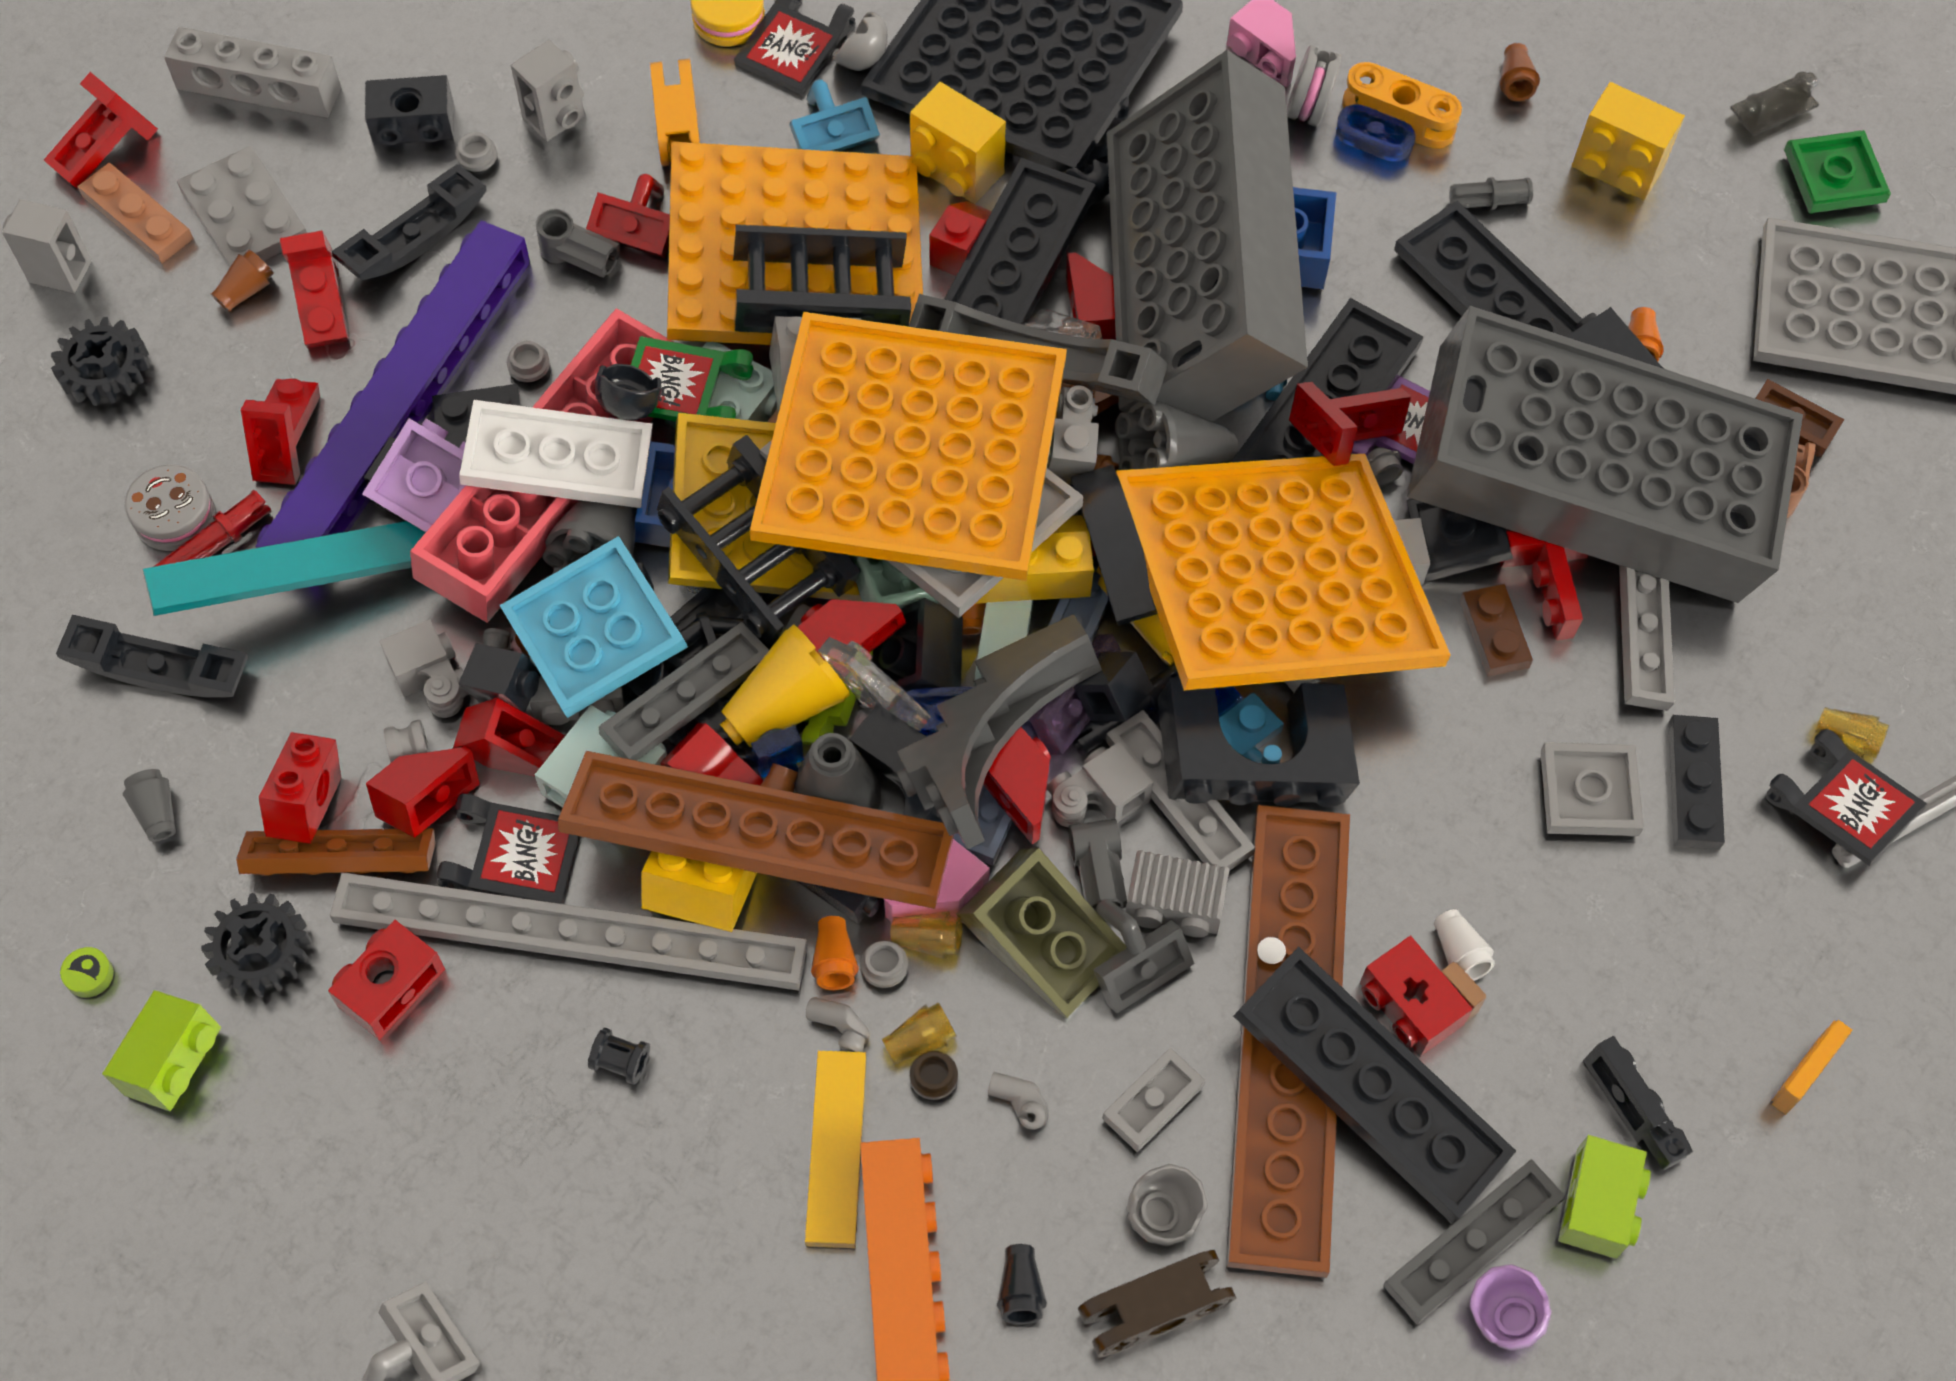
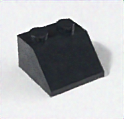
(923, 650)

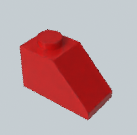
(955, 235)
(1091, 294)
(854, 621)
(506, 737)
(1020, 782)
(421, 787)

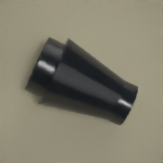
(1021, 1289)

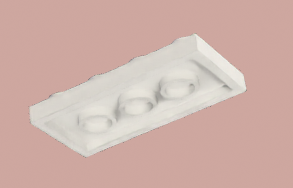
(556, 454)

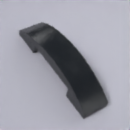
(416, 230)
(1115, 544)
(149, 662)

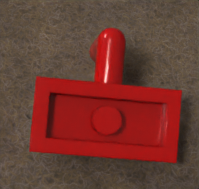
(633, 222)

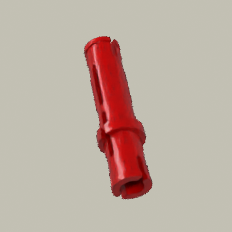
(222, 530)

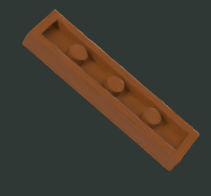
(337, 852)

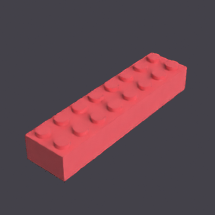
(497, 536)

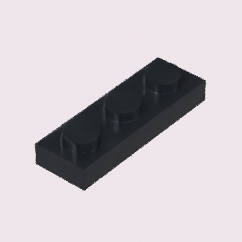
(1696, 782)

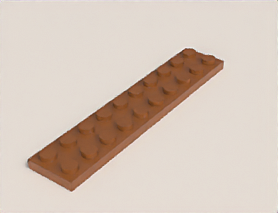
(1281, 1126)

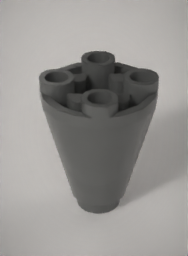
(1170, 438)
(586, 528)
(838, 773)

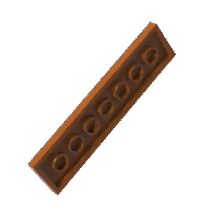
(757, 829)

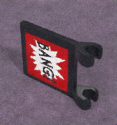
(792, 46)
(1850, 802)
(517, 853)

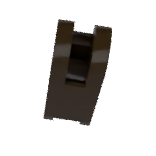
(1156, 1303)

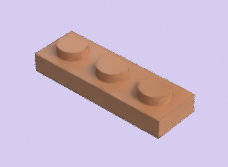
(135, 212)

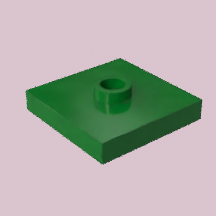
(1837, 171)

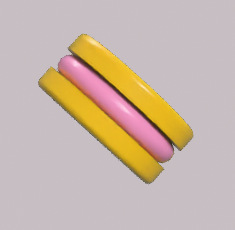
(726, 21)

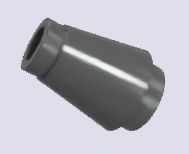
(151, 803)

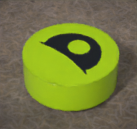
(86, 972)

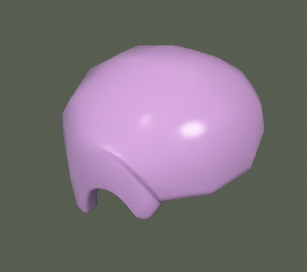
(1510, 1307)

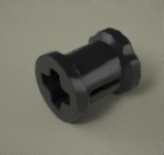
(619, 1055)

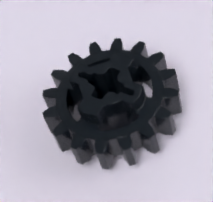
(100, 361)
(250, 964)

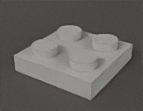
(1591, 789)

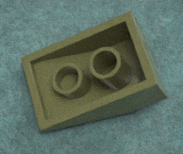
(1042, 929)

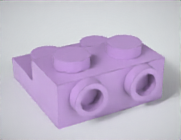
(418, 474)

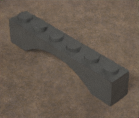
(1092, 363)

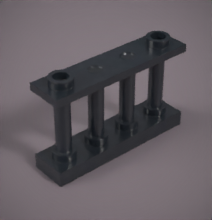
(803, 246)
(762, 619)

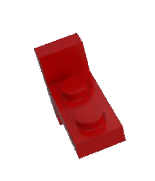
(96, 133)
(315, 288)
(1338, 422)
(275, 428)
(1553, 574)

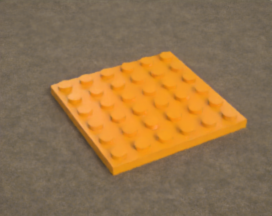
(780, 187)
(911, 446)
(1279, 572)

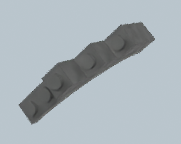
(976, 725)

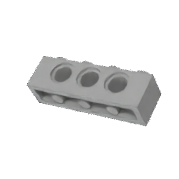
(253, 72)

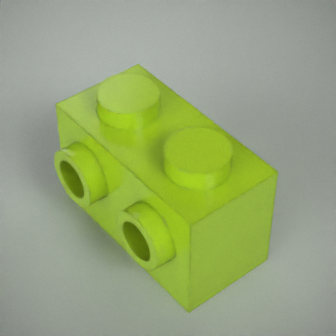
(162, 1050)
(1604, 1197)

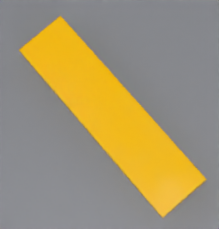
(836, 1150)

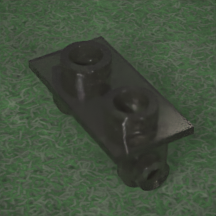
(1777, 103)

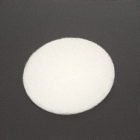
(1271, 950)

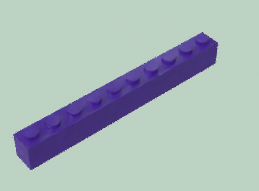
(403, 384)

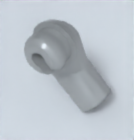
(841, 1016)
(1024, 1096)

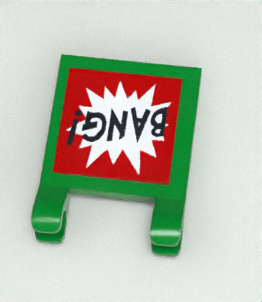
(689, 375)

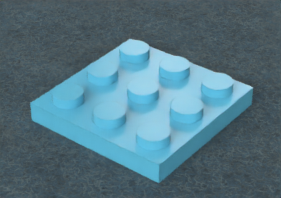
(593, 626)

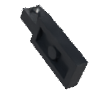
(1636, 1103)

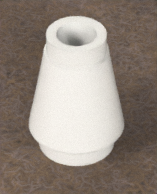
(1464, 944)

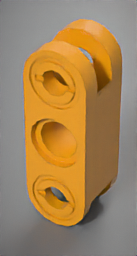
(1406, 100)
(674, 109)

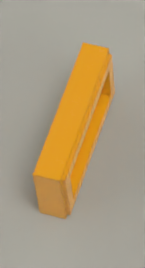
(1811, 1066)

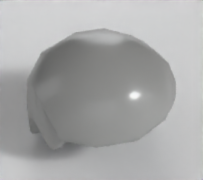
(864, 45)
(1166, 1205)

